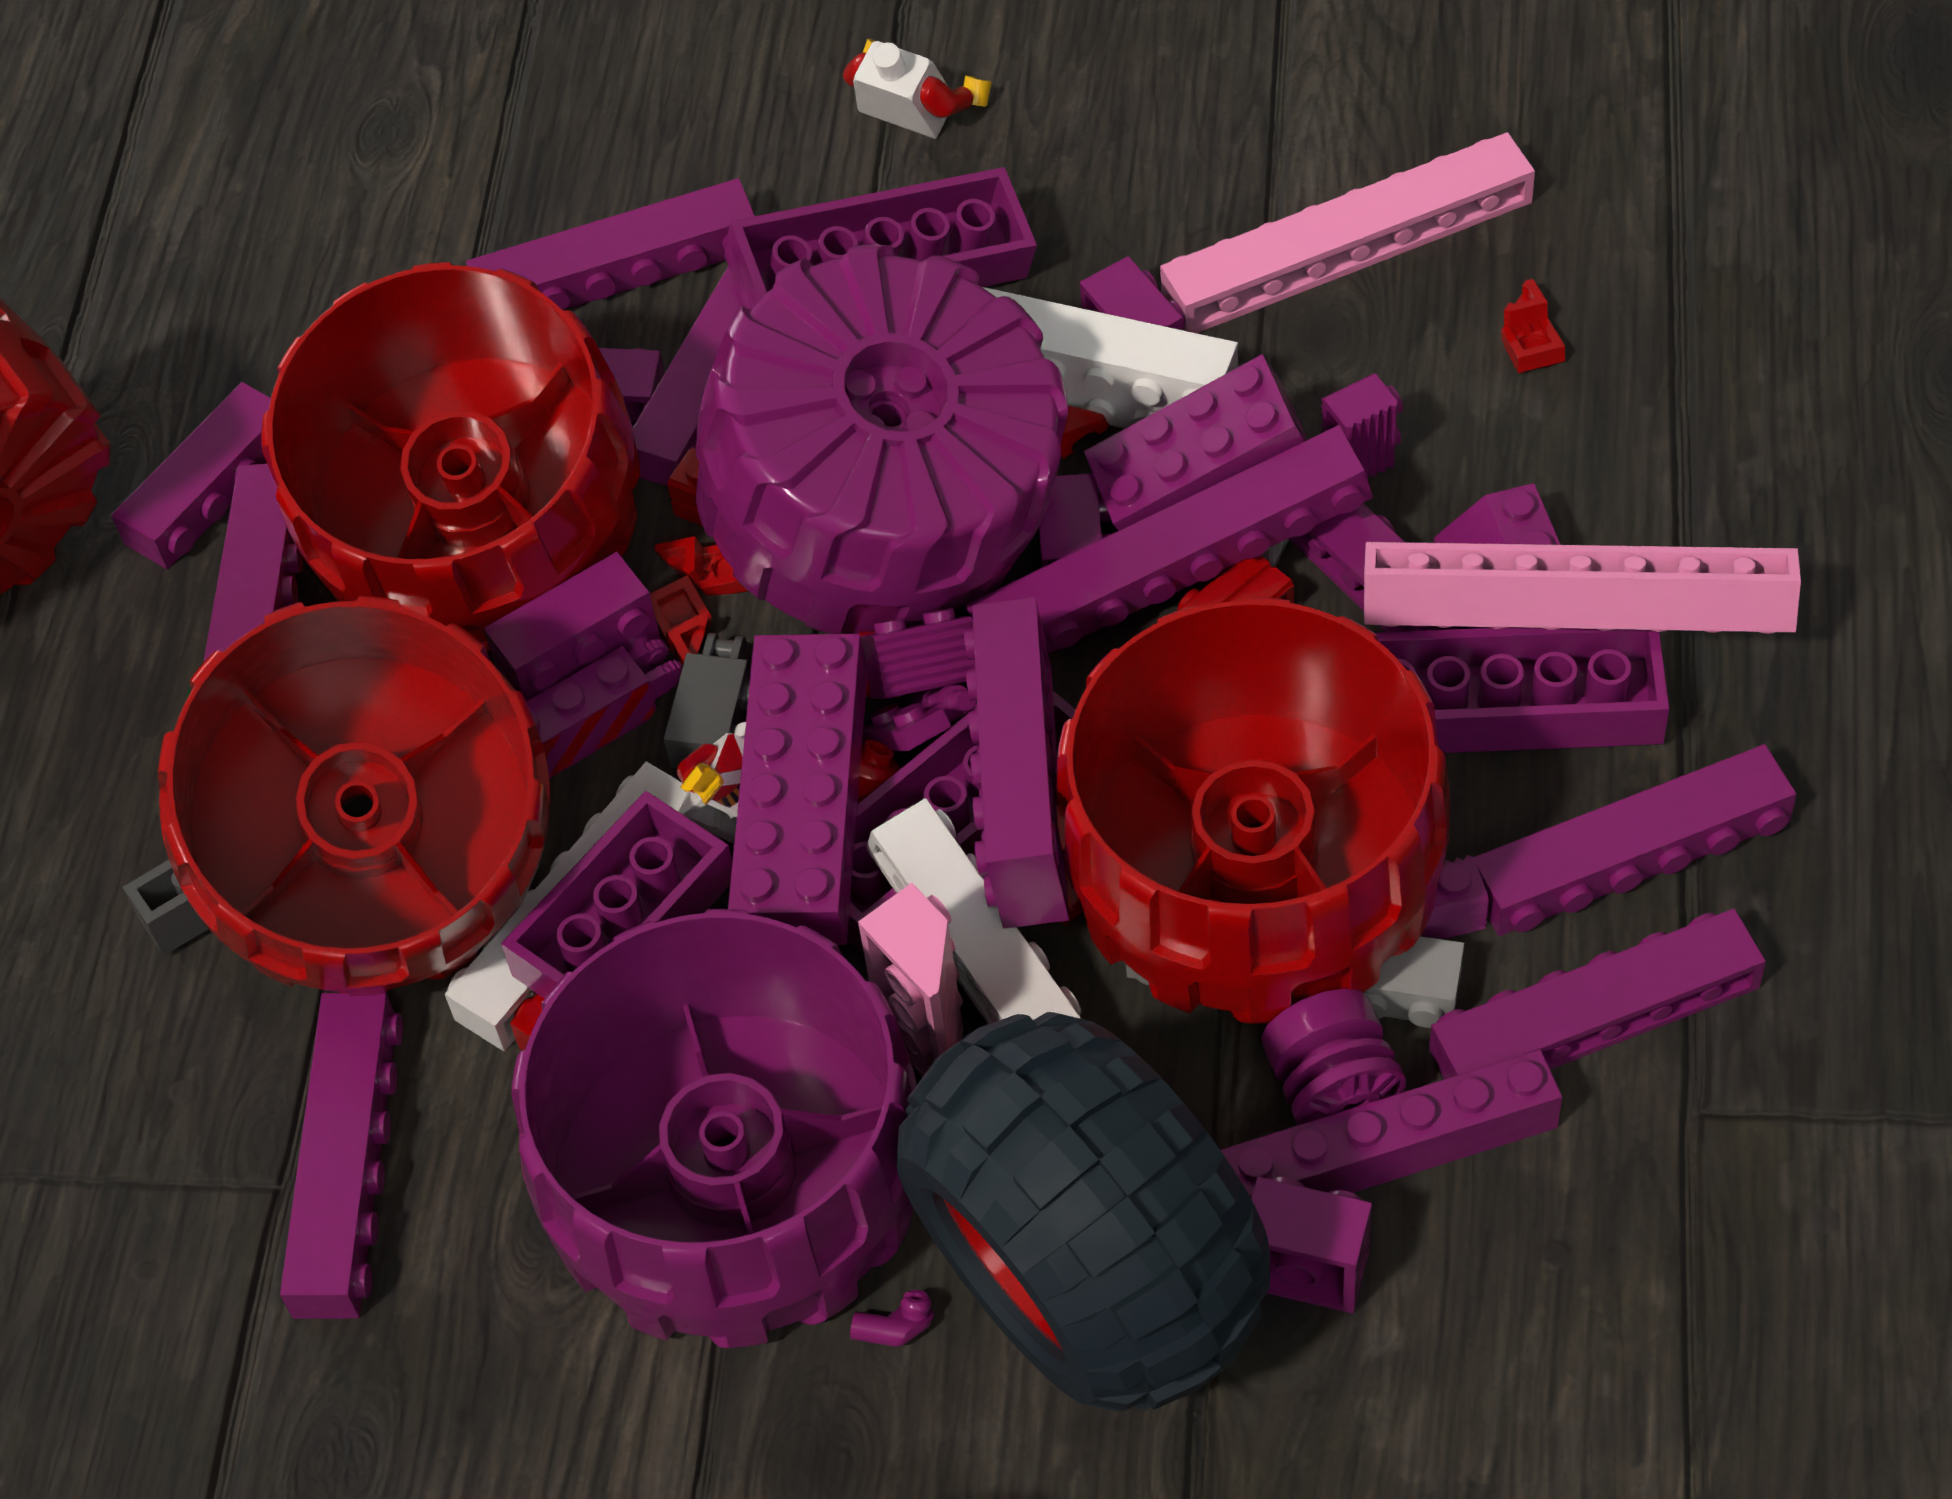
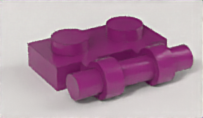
(927, 717)

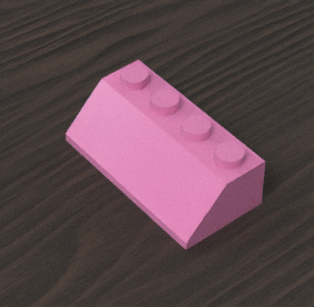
(914, 967)

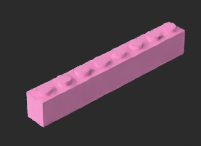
(1348, 233)
(1582, 587)

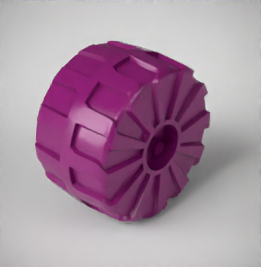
(877, 440)
(698, 1041)

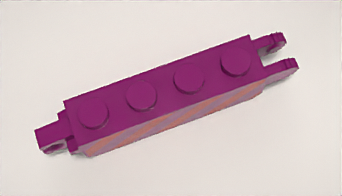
(601, 702)

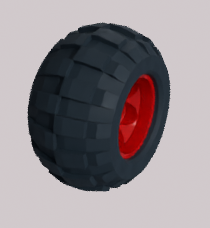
(1085, 1210)

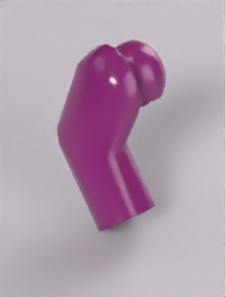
(897, 1328)

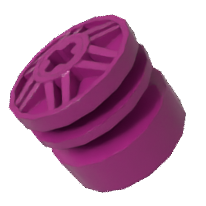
(1331, 1055)

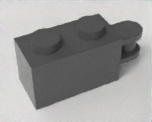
(708, 697)

